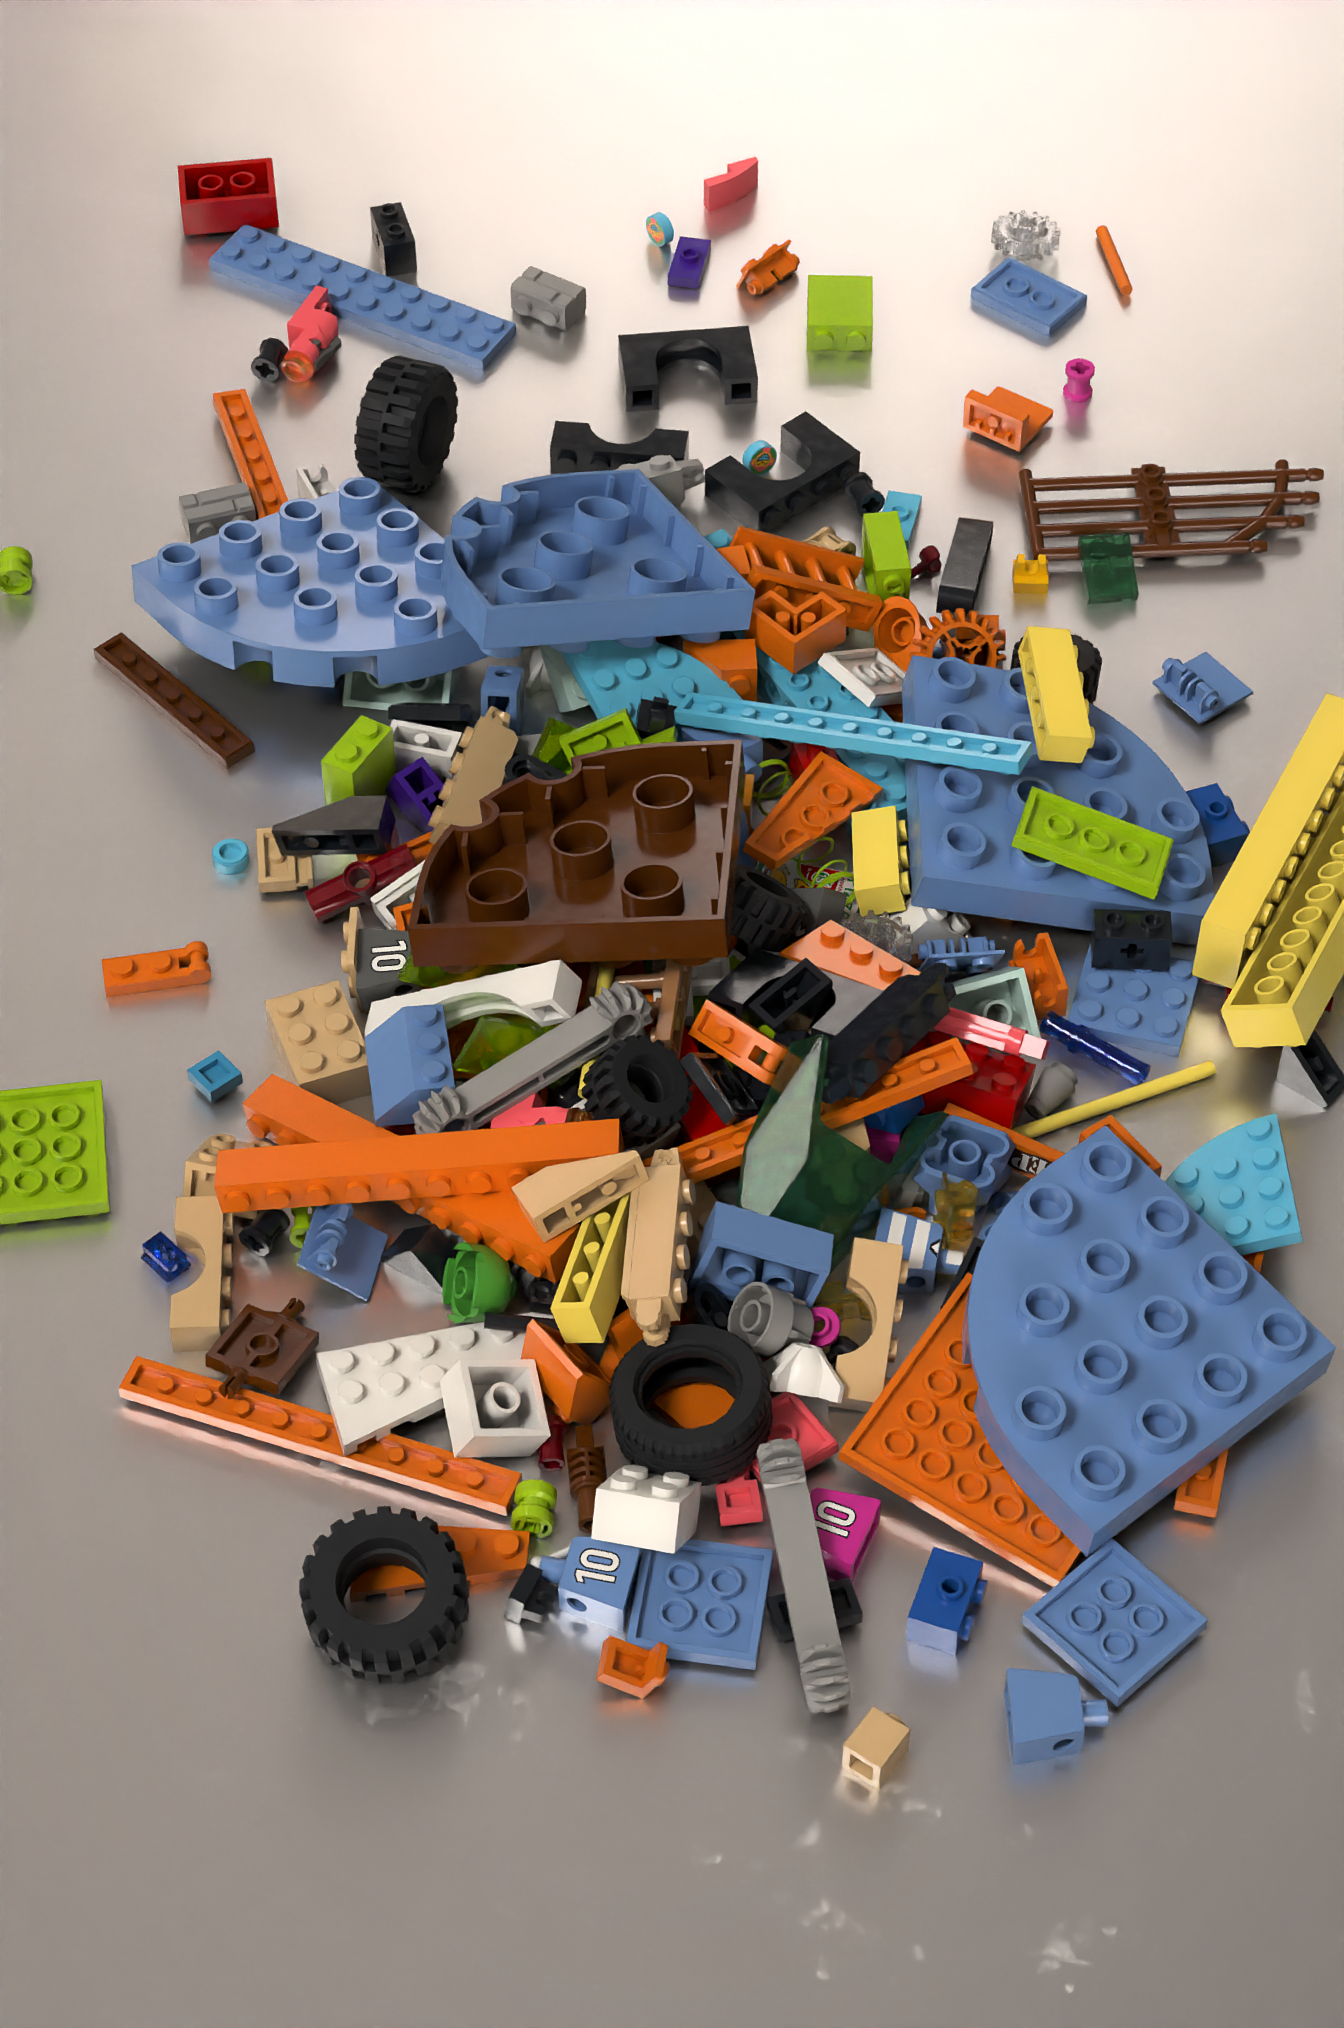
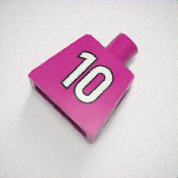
(844, 1529)

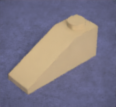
(575, 1190)

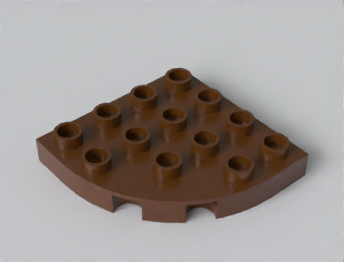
(591, 866)

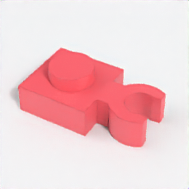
(738, 1500)

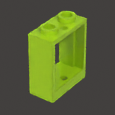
(885, 556)

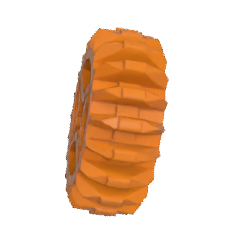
(940, 630)

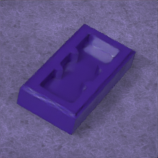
(689, 262)

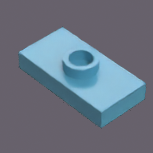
(908, 509)

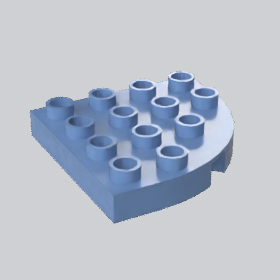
(584, 564)
(313, 592)
(968, 817)
(1121, 1341)

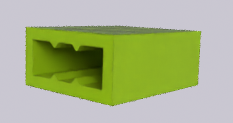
(839, 313)
(359, 762)

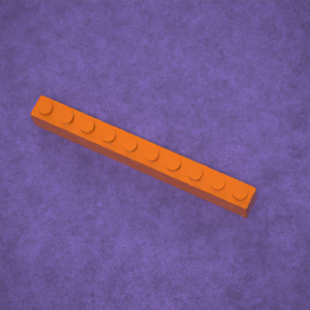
(404, 1165)
(492, 1218)

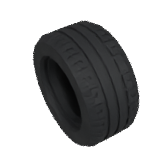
(697, 1356)

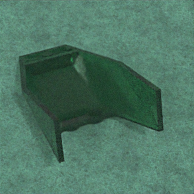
(811, 1173)

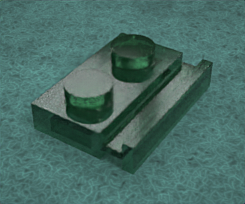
(1108, 568)

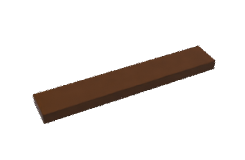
(174, 700)

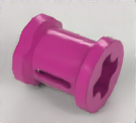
(1078, 384)

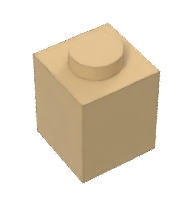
(876, 1747)

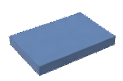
(1029, 296)

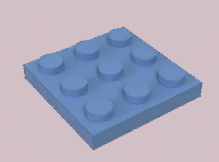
(1136, 1005)
(702, 1602)
(1114, 1621)

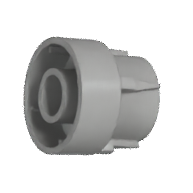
(769, 1318)

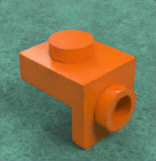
(632, 1667)

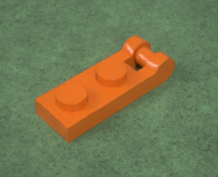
(157, 970)
(737, 1041)

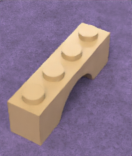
(874, 1277)
(199, 1311)

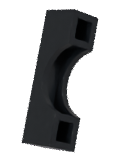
(579, 450)

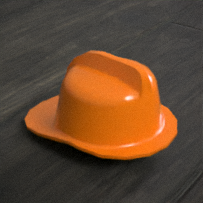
(896, 628)

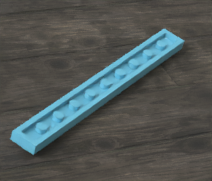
(854, 733)

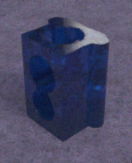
(152, 1256)

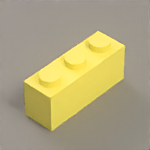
(880, 860)

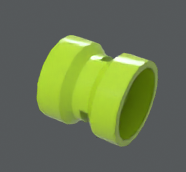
(15, 570)
(534, 1507)

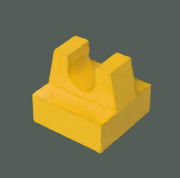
(1030, 575)

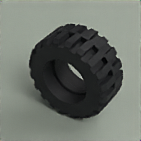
(406, 423)
(376, 1542)

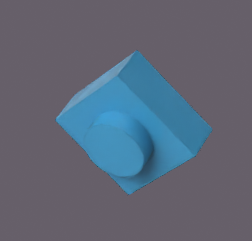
(215, 1076)

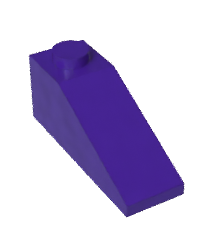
(416, 793)

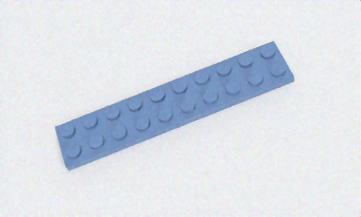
(364, 296)

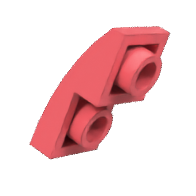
(731, 186)

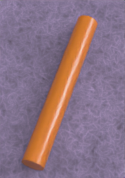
(1114, 260)

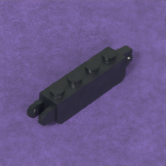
(885, 1032)

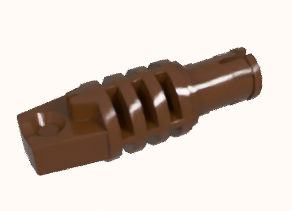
(585, 1474)

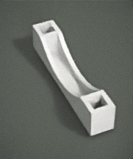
(539, 992)

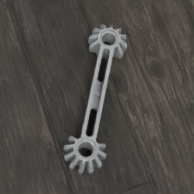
(610, 1017)
(803, 1576)

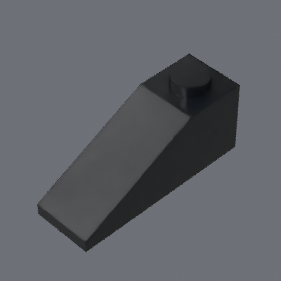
(339, 828)

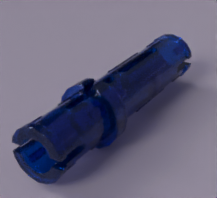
(1080, 1040)

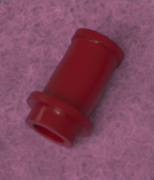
(551, 1451)

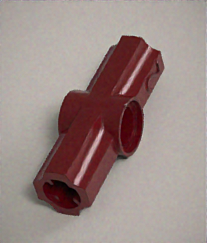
(340, 892)

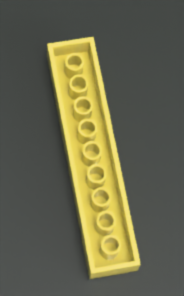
(1274, 848)
(1298, 953)

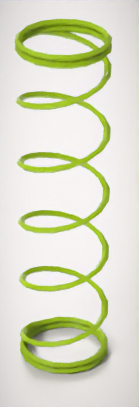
(775, 792)

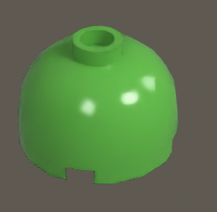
(477, 1283)

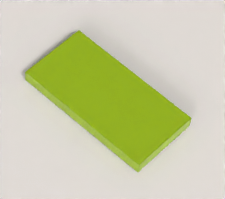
(1092, 842)

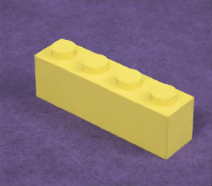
(1055, 695)
(593, 1275)

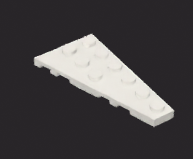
(399, 1378)

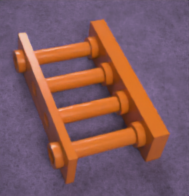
(804, 570)

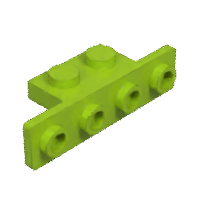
(608, 733)

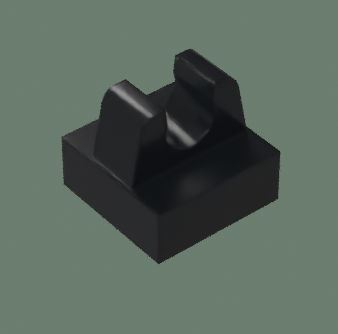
(654, 716)
(526, 1592)

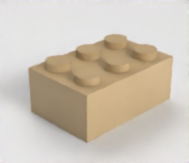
(319, 1042)

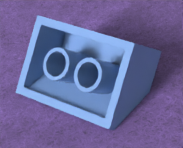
(407, 1061)
(756, 1247)

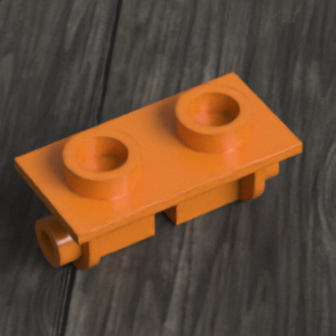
(759, 273)

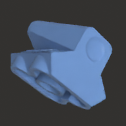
(966, 1153)

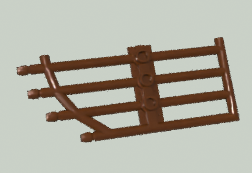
(1158, 506)

